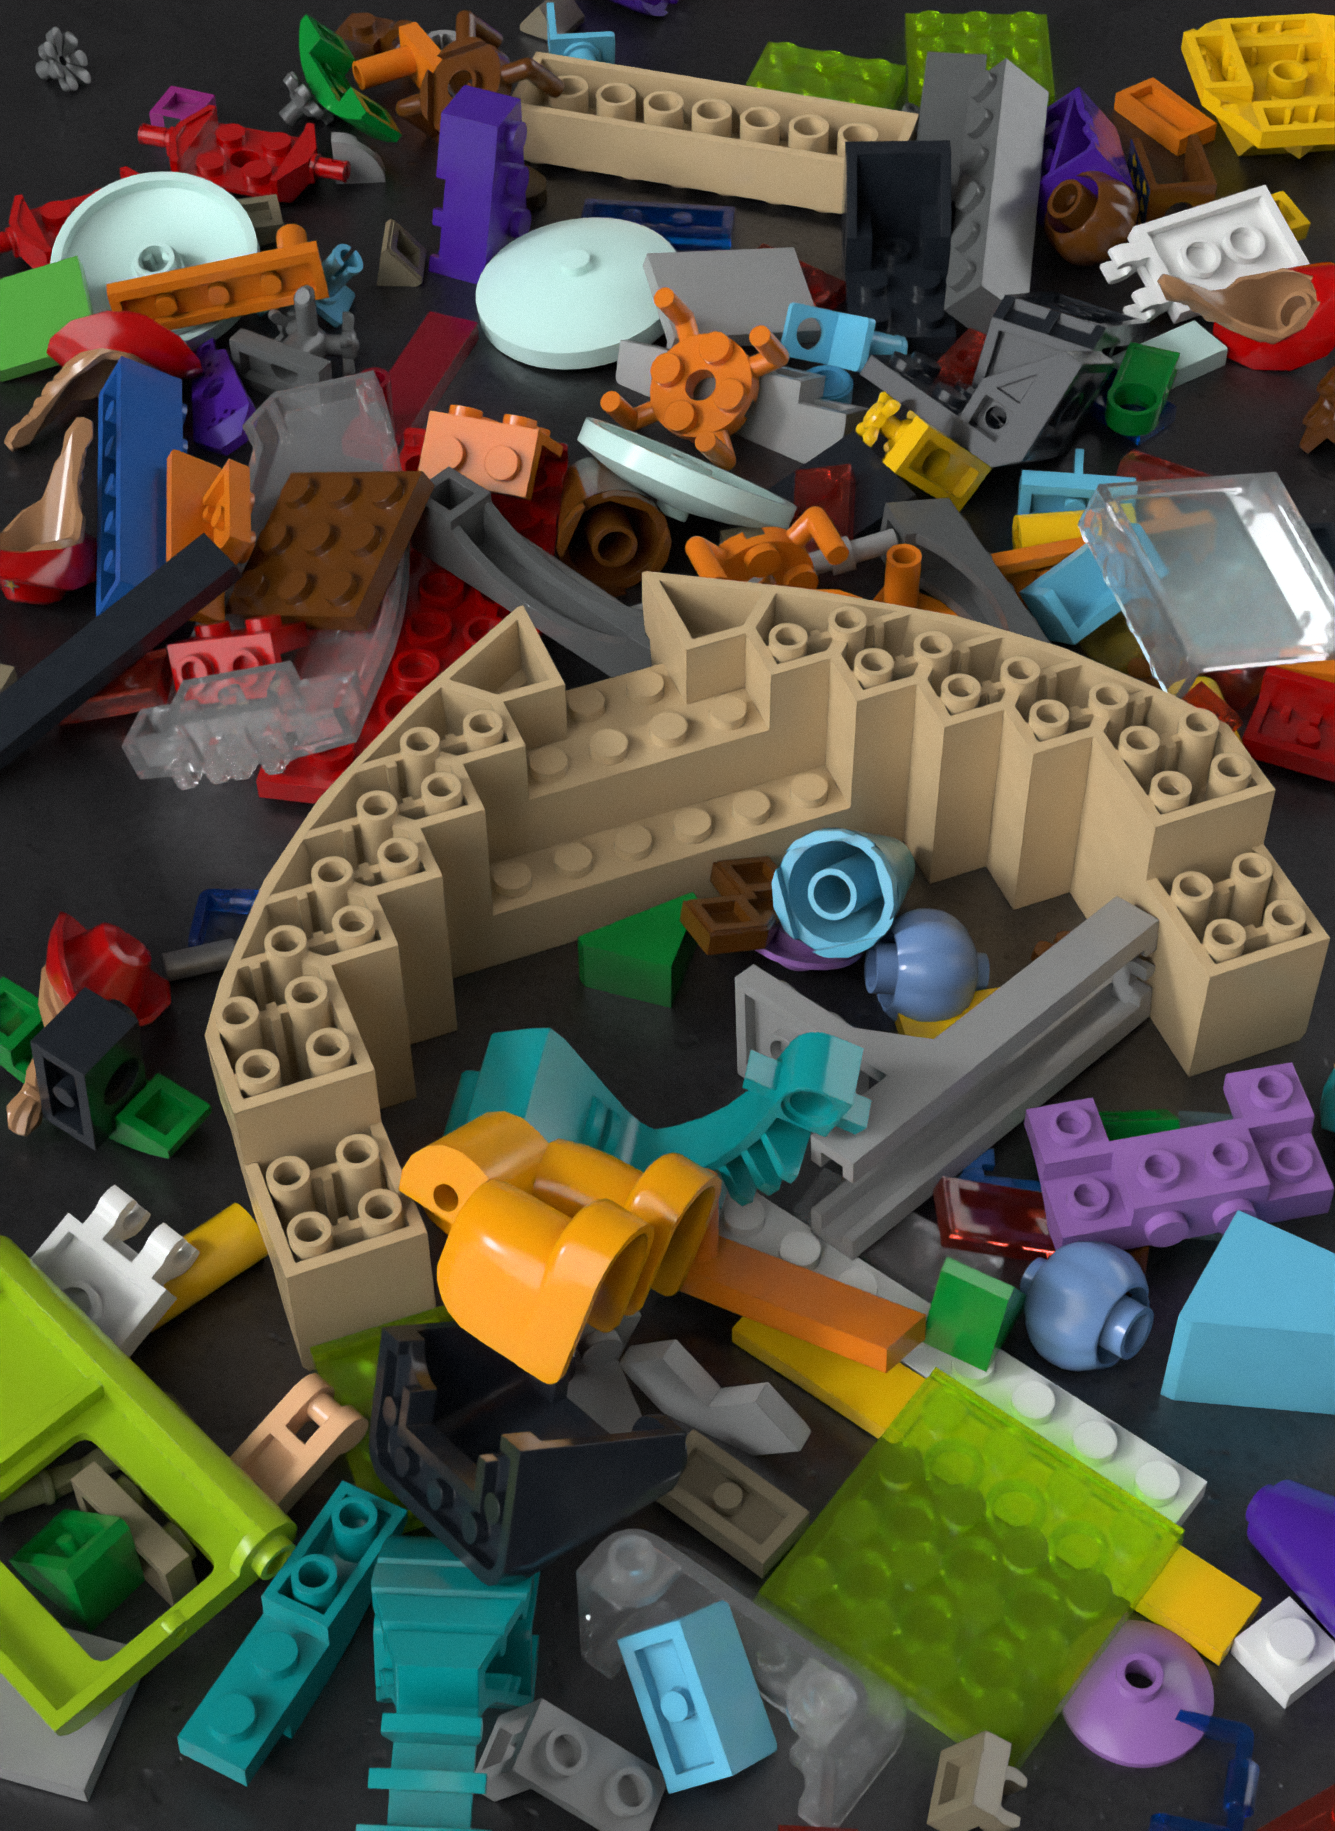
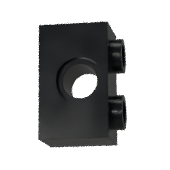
(89, 1066)

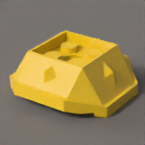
(1267, 81)

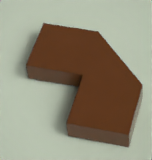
(742, 914)

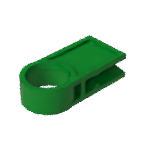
(1141, 380)

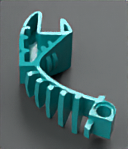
(746, 1143)
(443, 1658)

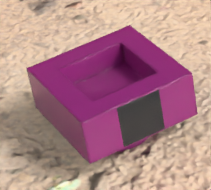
(177, 105)

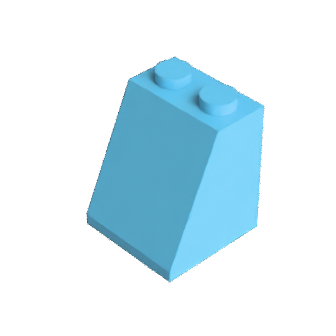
(1258, 1324)

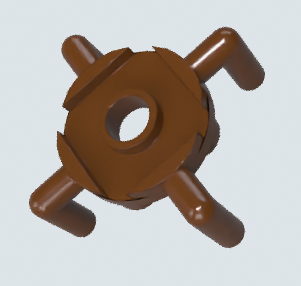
(476, 58)

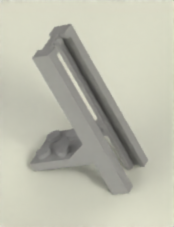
(971, 1084)

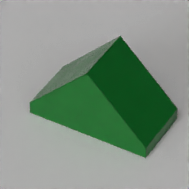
(639, 954)
(971, 1314)
(82, 1564)

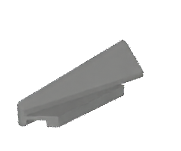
(787, 411)

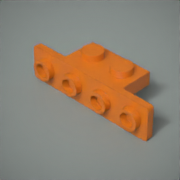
(212, 503)

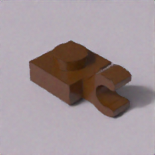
(370, 34)

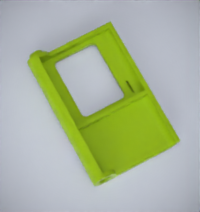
(74, 1385)

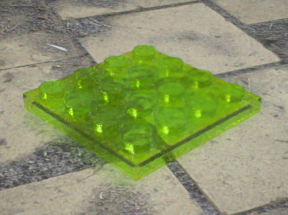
(974, 1566)

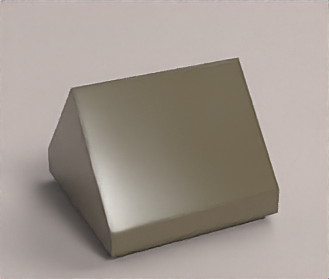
(567, 17)
(401, 258)

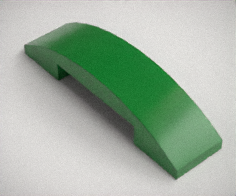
(324, 65)
(152, 1122)

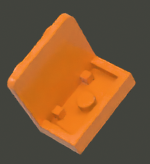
(487, 452)

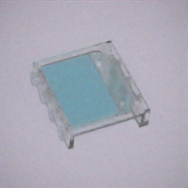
(1213, 574)

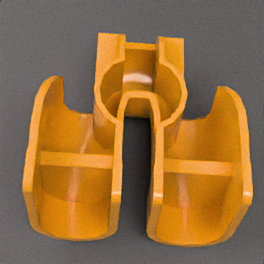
(553, 1234)

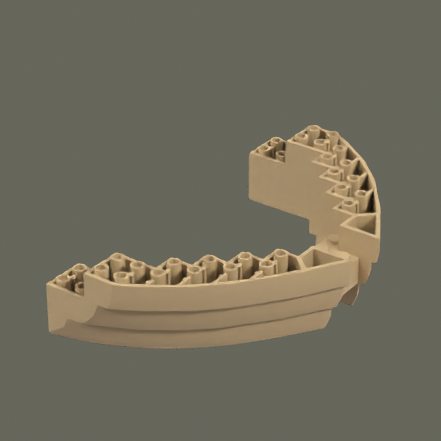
(538, 813)

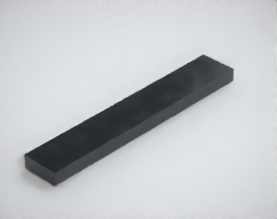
(112, 644)

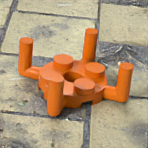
(678, 372)
(774, 556)

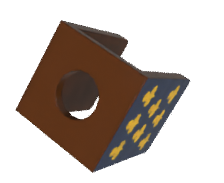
(1154, 199)

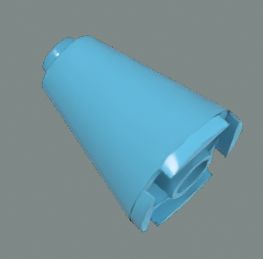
(841, 889)

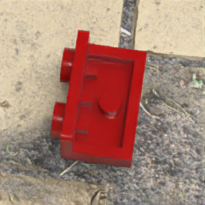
(222, 650)
(1294, 723)

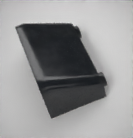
(502, 1459)

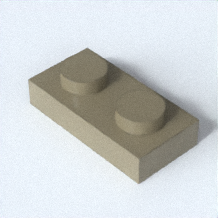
(735, 1506)
(162, 1551)

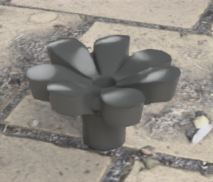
(62, 61)
(302, 103)

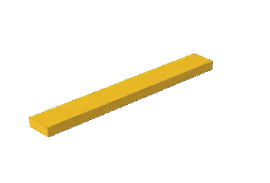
(1185, 1598)

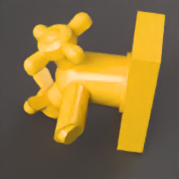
(923, 453)

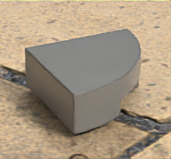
(365, 164)

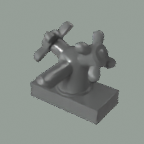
(297, 352)

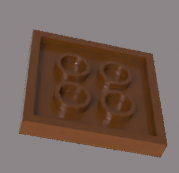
(330, 548)

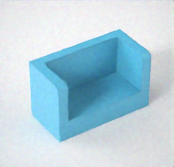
(1071, 598)

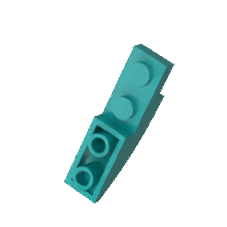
(298, 1639)

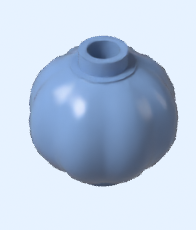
(925, 967)
(1082, 1303)

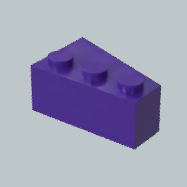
(1078, 141)
(483, 181)

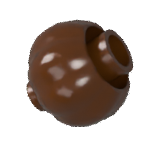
(1089, 224)

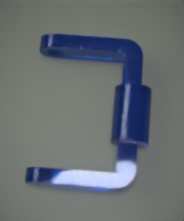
(234, 900)
(1240, 1778)

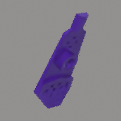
(219, 402)

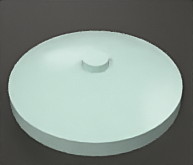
(155, 227)
(571, 293)
(683, 481)

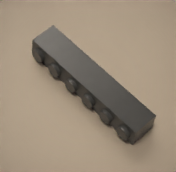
(996, 194)

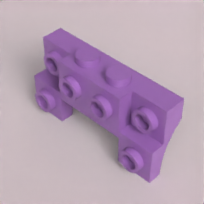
(1185, 1178)

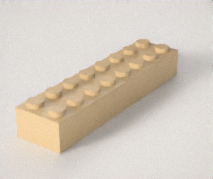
(700, 132)

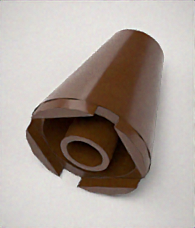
(609, 528)

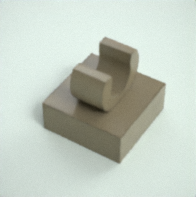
(971, 1786)

